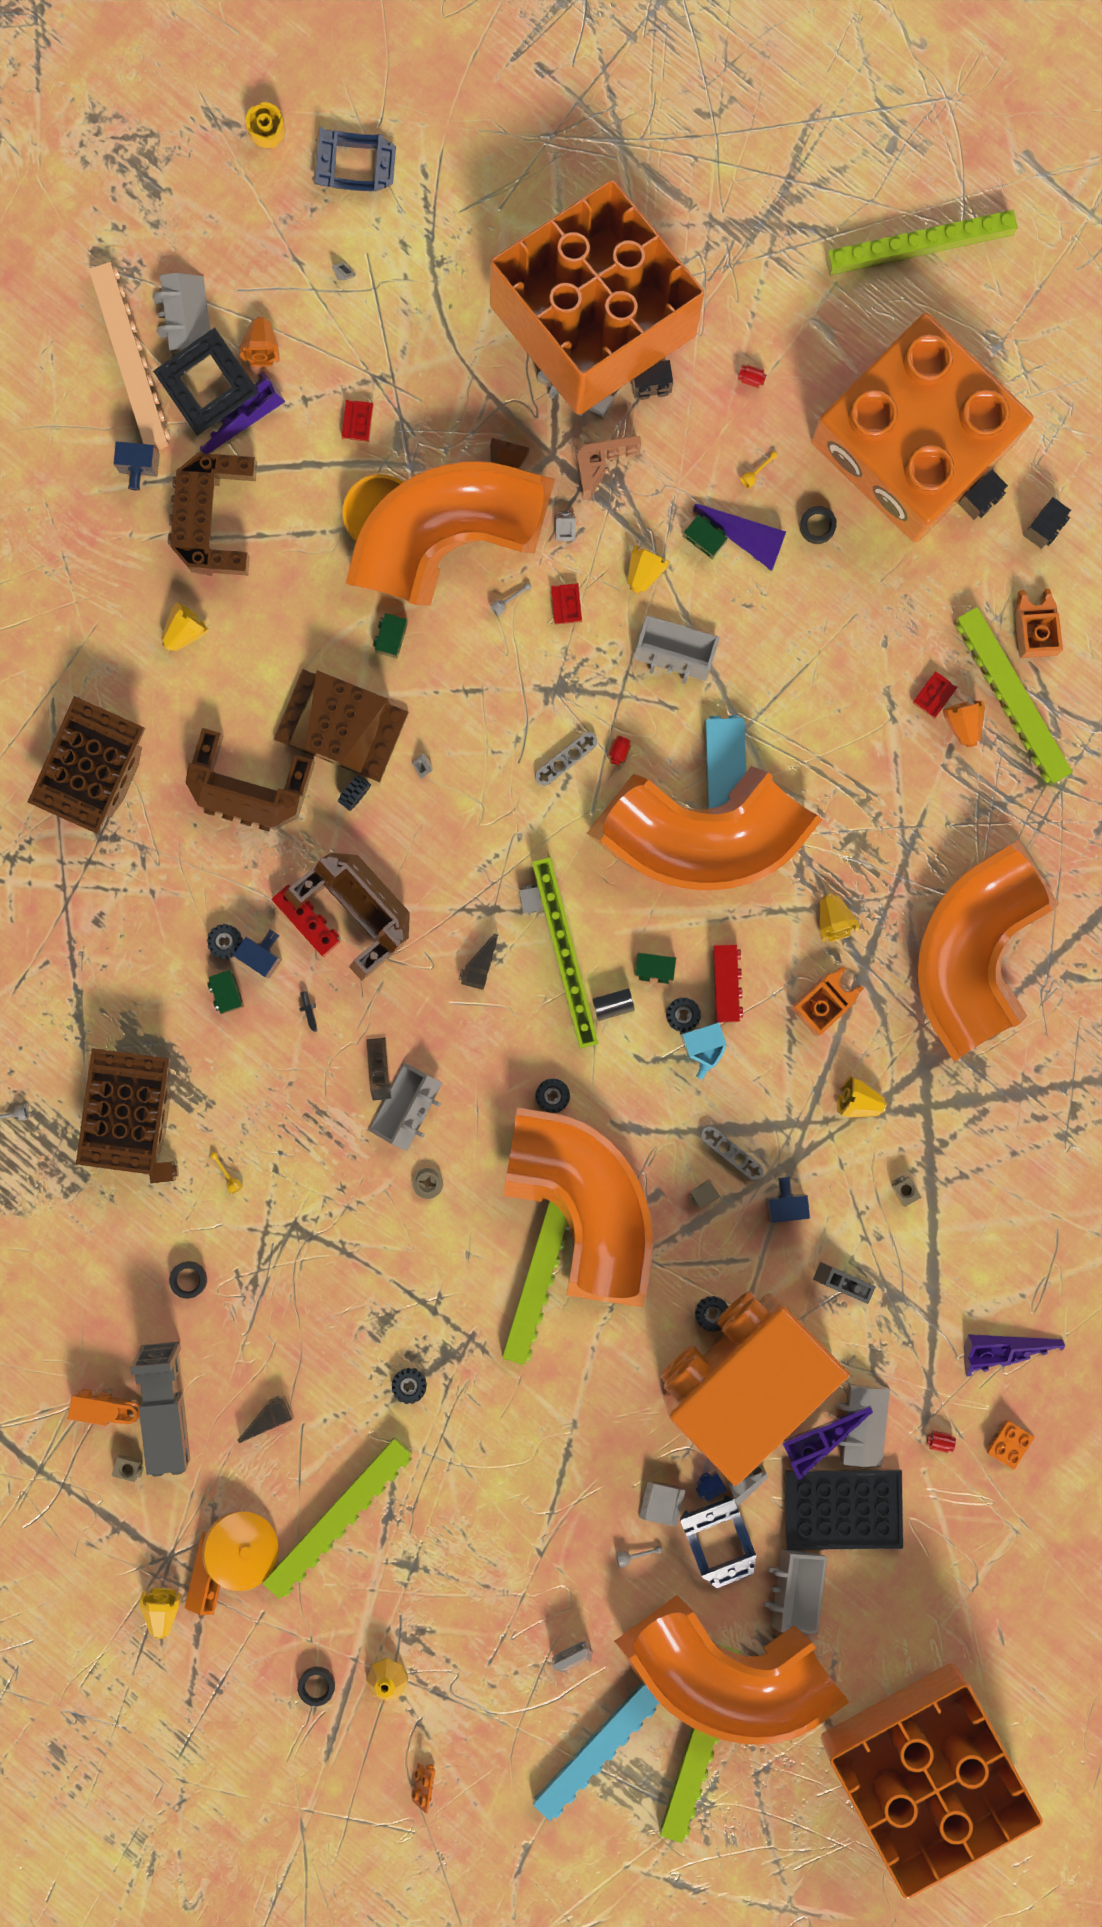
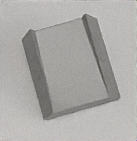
(748, 1485)
(662, 1503)
(572, 1657)

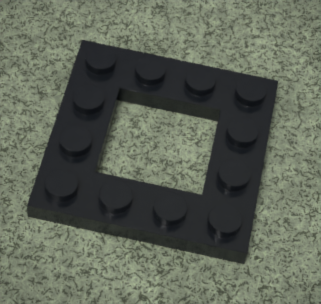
(170, 377)

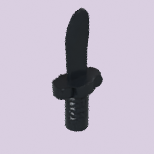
(307, 1007)

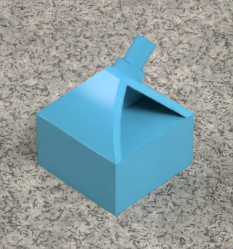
(705, 1047)

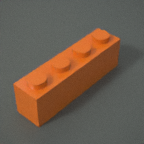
(202, 1590)

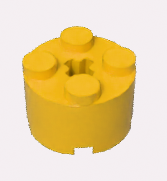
(256, 123)

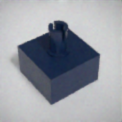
(136, 461)
(258, 955)
(787, 1205)

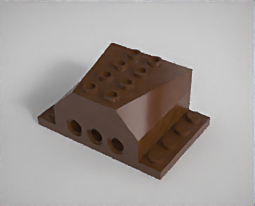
(341, 724)
(88, 766)
(124, 1111)

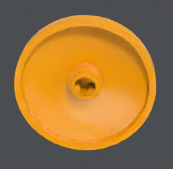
(363, 499)
(240, 1551)

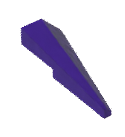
(246, 414)
(755, 538)
(989, 1350)
(812, 1445)

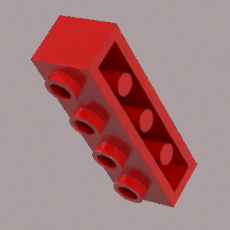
(308, 923)
(726, 983)

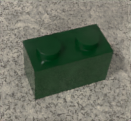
(705, 536)
(391, 635)
(655, 967)
(225, 992)

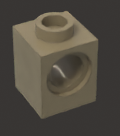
(703, 1194)
(907, 1199)
(119, 1471)

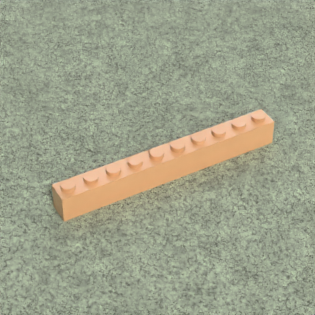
(128, 355)

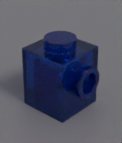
(710, 1485)

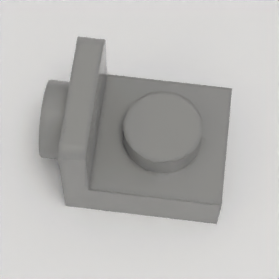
(565, 526)

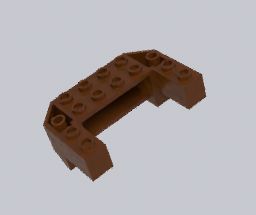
(193, 512)
(243, 799)
(365, 900)

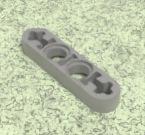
(568, 762)
(729, 1156)

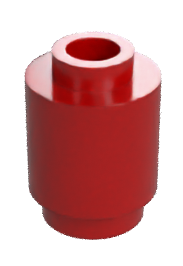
(752, 375)
(619, 750)
(941, 1441)

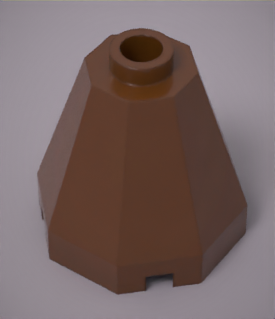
(508, 453)

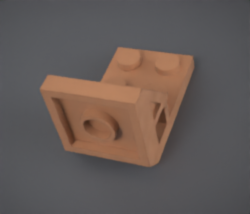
(592, 472)

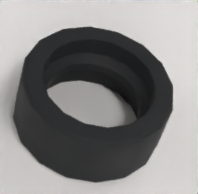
(832, 524)
(188, 1294)
(302, 1691)

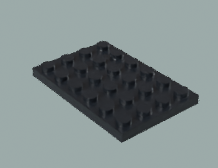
(844, 1509)

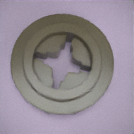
(432, 1191)

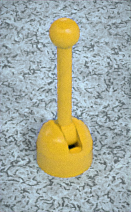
(748, 479)
(233, 1184)

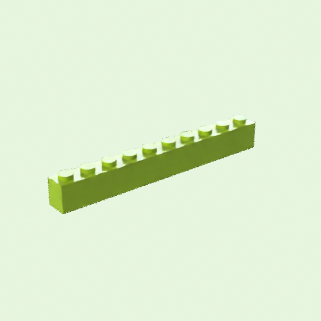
(921, 242)
(1013, 696)
(565, 953)
(536, 1285)
(340, 1514)
(688, 1783)

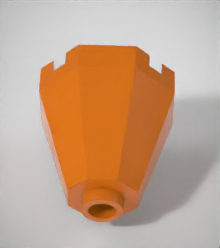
(259, 344)
(966, 721)

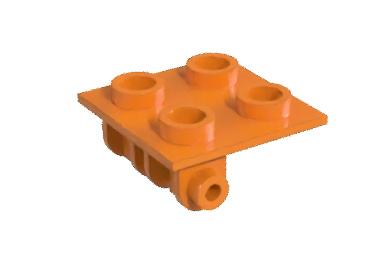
(1010, 1444)
(422, 1792)

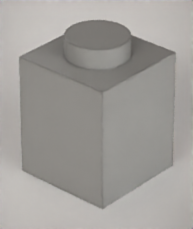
(530, 899)

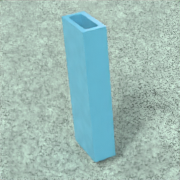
(724, 757)

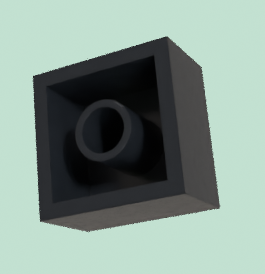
(654, 381)
(983, 494)
(1045, 526)

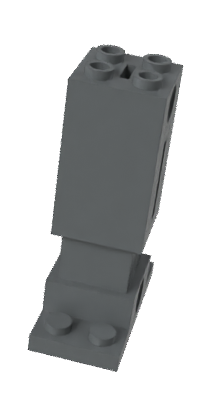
(161, 1409)

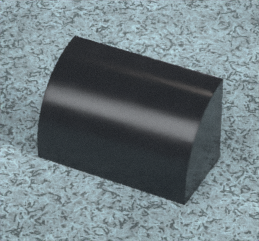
(613, 1004)

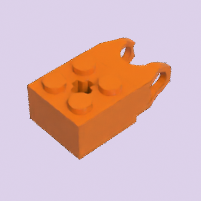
(1038, 620)
(832, 999)
(101, 1408)

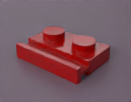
(357, 420)
(566, 604)
(934, 694)

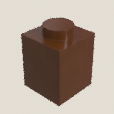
(164, 1172)

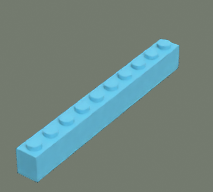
(595, 1752)

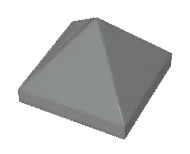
(343, 271)
(422, 765)

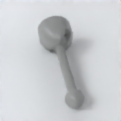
(499, 606)
(20, 1113)
(624, 1558)

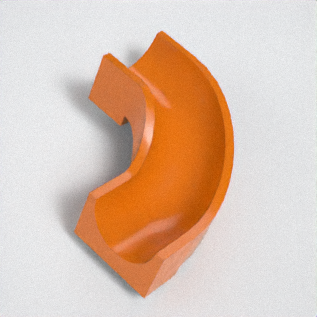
(440, 512)
(705, 846)
(966, 945)
(598, 1196)
(725, 1692)

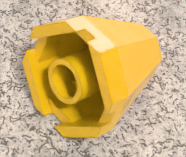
(645, 569)
(182, 628)
(836, 919)
(859, 1100)
(160, 1610)
(387, 1679)

